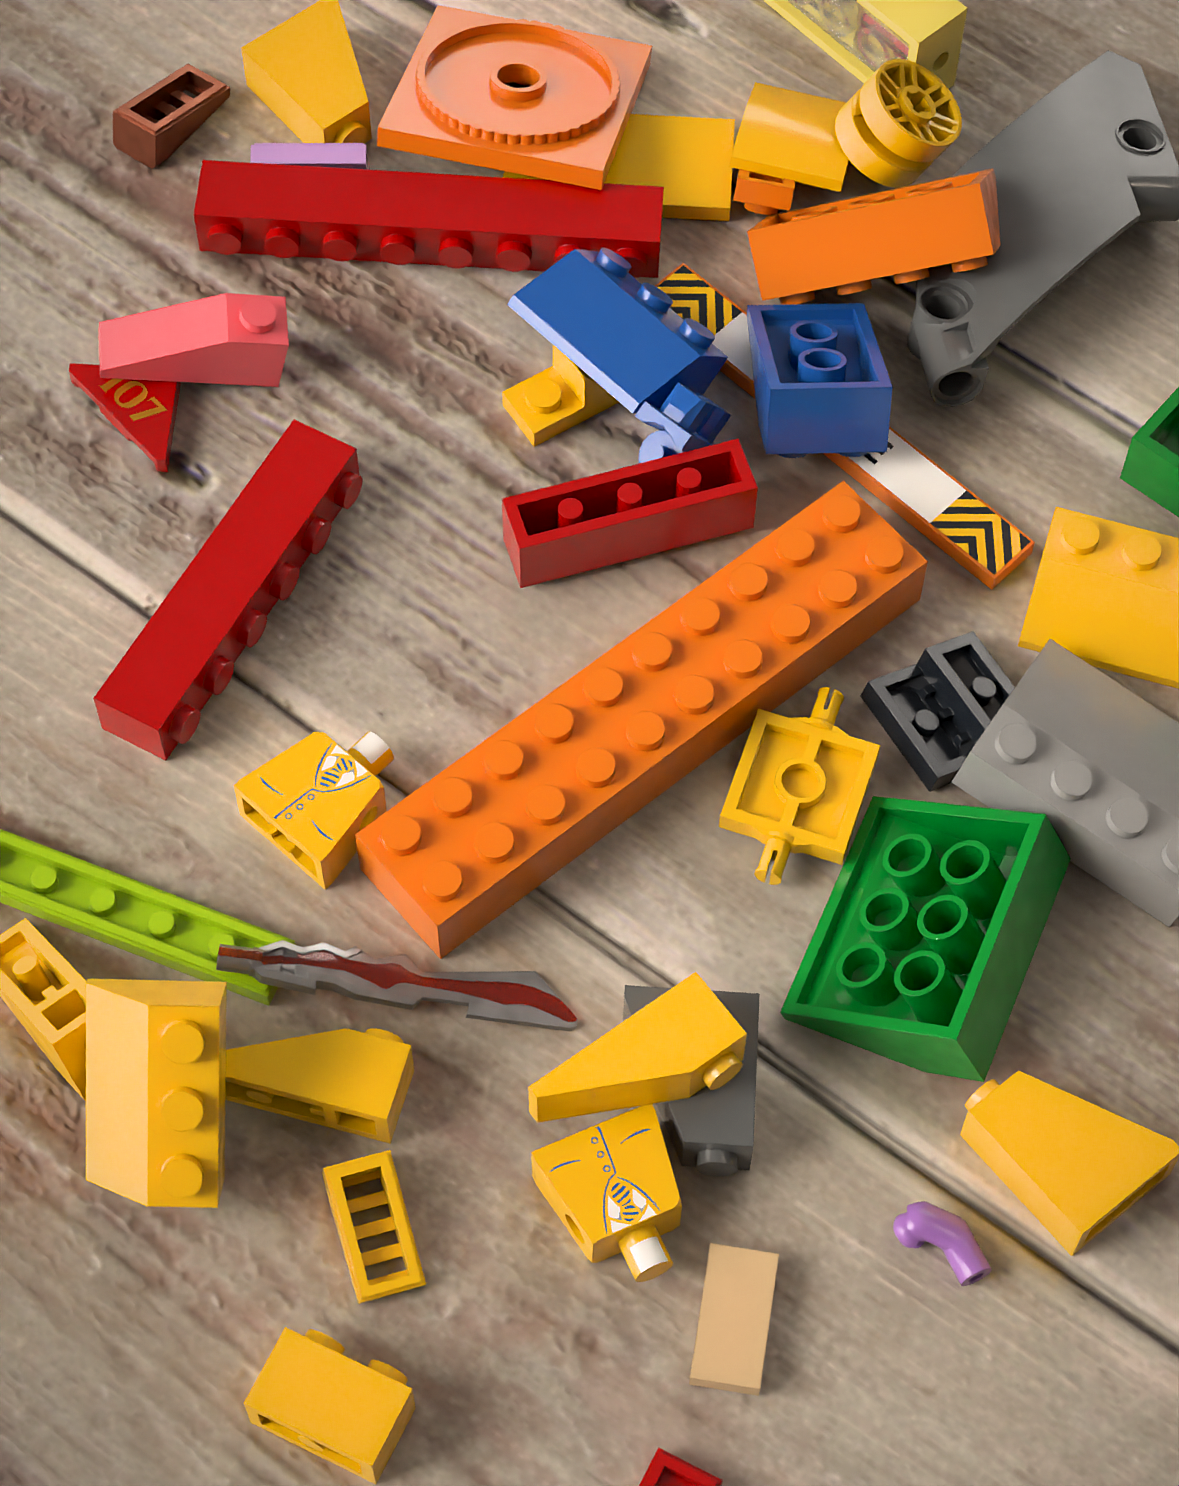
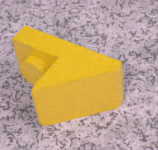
(555, 400)

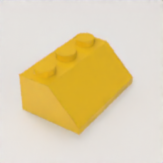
(1108, 597)
(156, 1090)

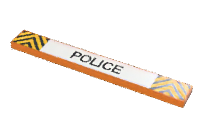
(900, 477)

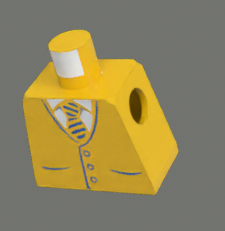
(317, 800)
(614, 1190)

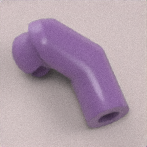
(947, 1231)

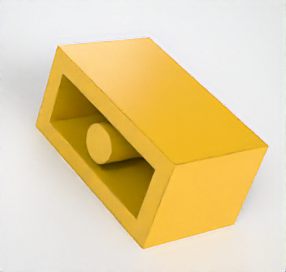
(331, 1402)

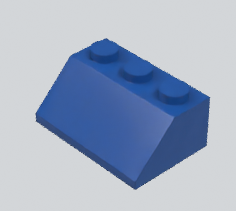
(618, 328)

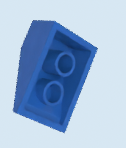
(818, 380)

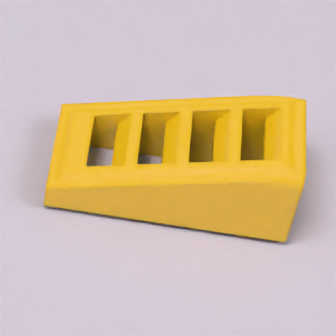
(357, 1172)

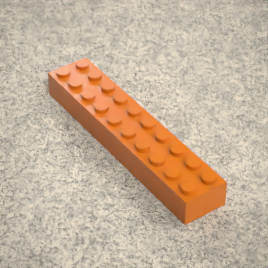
(639, 718)

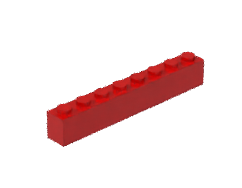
(421, 217)

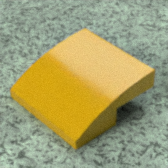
(791, 138)

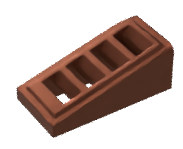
(153, 140)

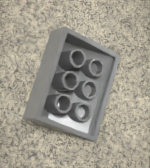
(1097, 769)

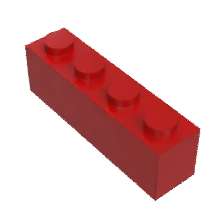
(629, 512)

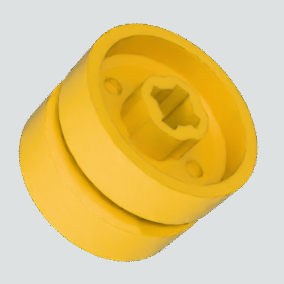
(898, 123)

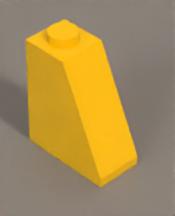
(311, 76)
(1065, 1155)

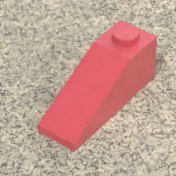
(200, 341)

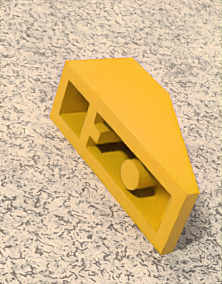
(46, 999)
(650, 1058)
(326, 1079)

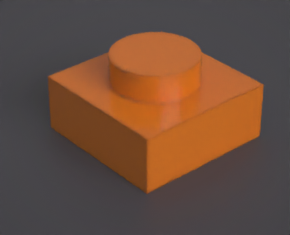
(763, 193)

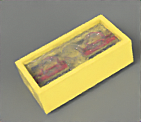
(872, 32)

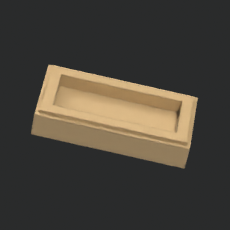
(734, 1319)

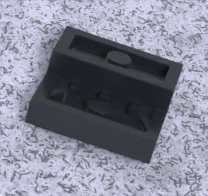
(940, 705)

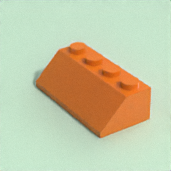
(877, 237)

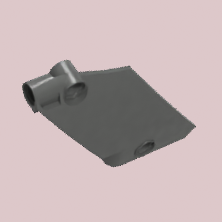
(1066, 187)

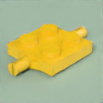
(799, 786)

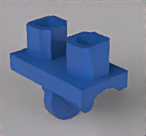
(683, 424)

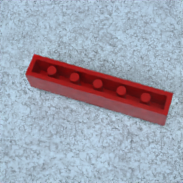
(229, 591)

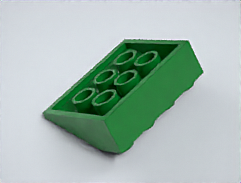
(930, 933)

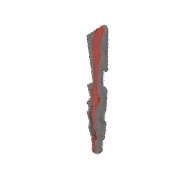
(398, 983)

